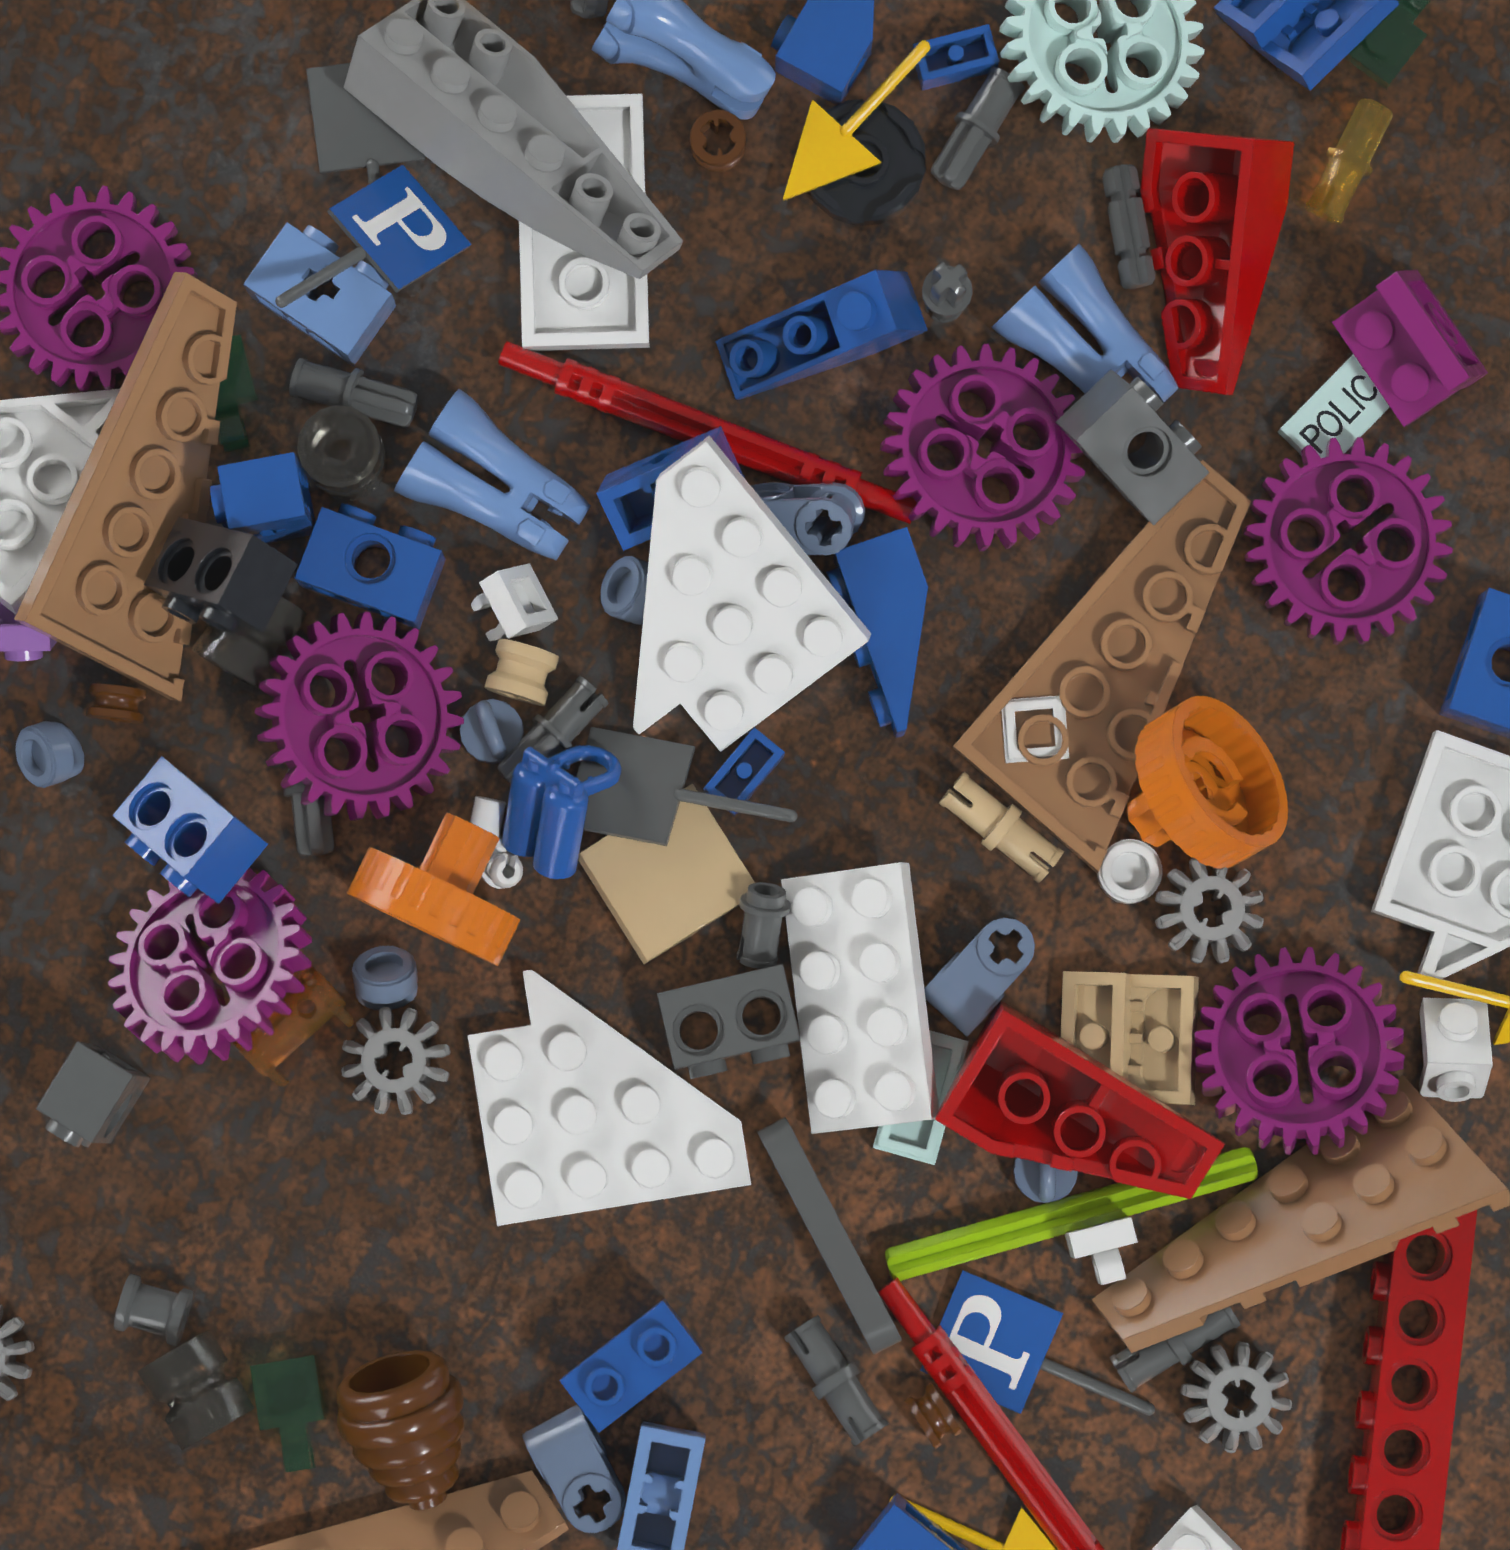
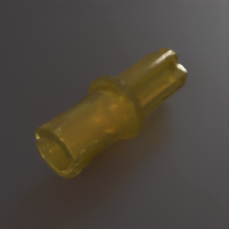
(1349, 160)

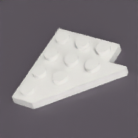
(40, 463)
(730, 605)
(1453, 856)
(591, 1118)

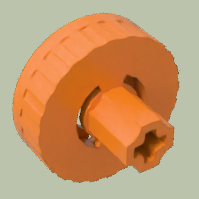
(1221, 801)
(441, 891)

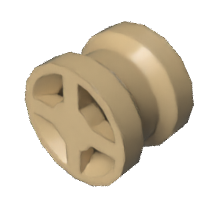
(521, 672)

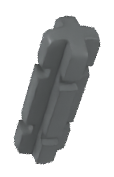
(1128, 226)

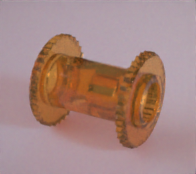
(296, 1028)

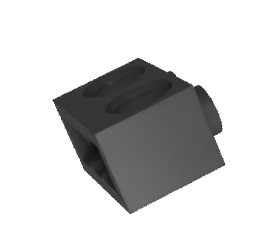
(725, 1002)

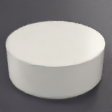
(1130, 871)

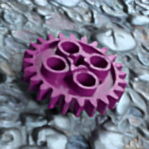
(59, 245)
(957, 495)
(1382, 584)
(304, 727)
(159, 988)
(1242, 1057)

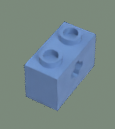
(339, 324)
(661, 1488)

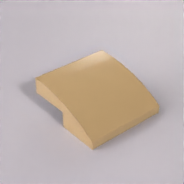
(668, 890)
(1136, 1028)

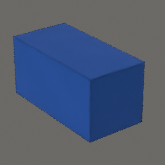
(957, 57)
(746, 768)

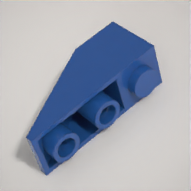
(826, 46)
(822, 333)
(889, 596)

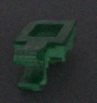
(1390, 43)
(233, 391)
(288, 1399)

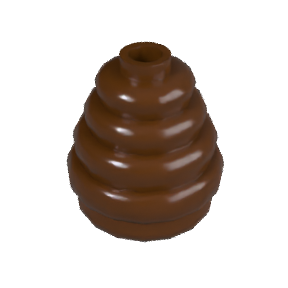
(405, 1424)

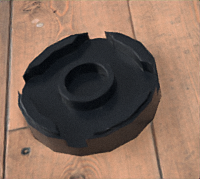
(883, 189)

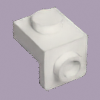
(1455, 1048)

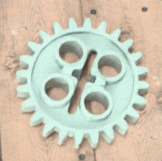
(1155, 37)

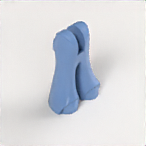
(681, 45)
(1046, 333)
(443, 483)

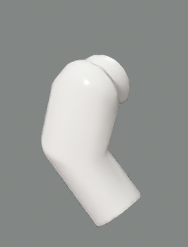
(503, 868)

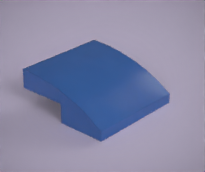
(1304, 35)

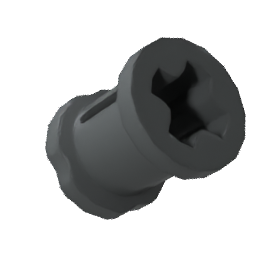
(153, 1309)

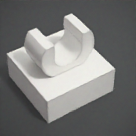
(516, 601)
(1103, 1244)

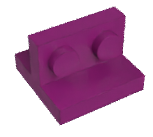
(1409, 346)

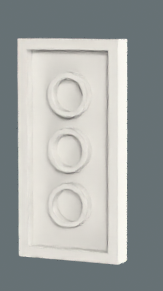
(572, 298)
(860, 998)

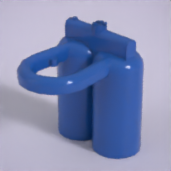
(551, 806)

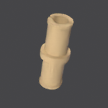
(1001, 827)

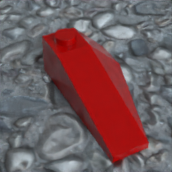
(1215, 232)
(1057, 1106)

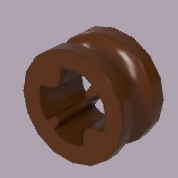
(737, 140)
(116, 703)
(933, 1416)

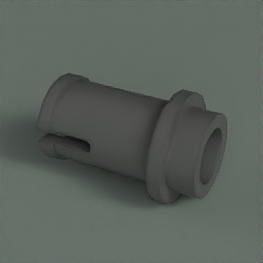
(762, 922)

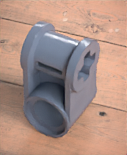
(800, 509)
(973, 982)
(569, 1458)

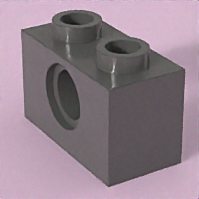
(1106, 423)
(91, 1096)

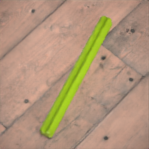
(1054, 1219)

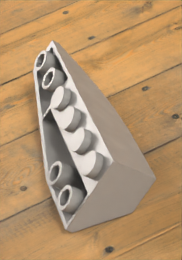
(505, 131)

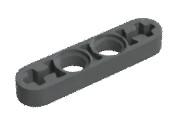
(829, 1235)

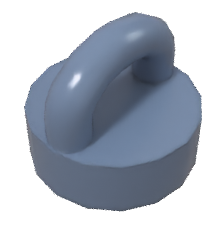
(625, 589)
(491, 730)
(49, 753)
(385, 977)
(1041, 1181)

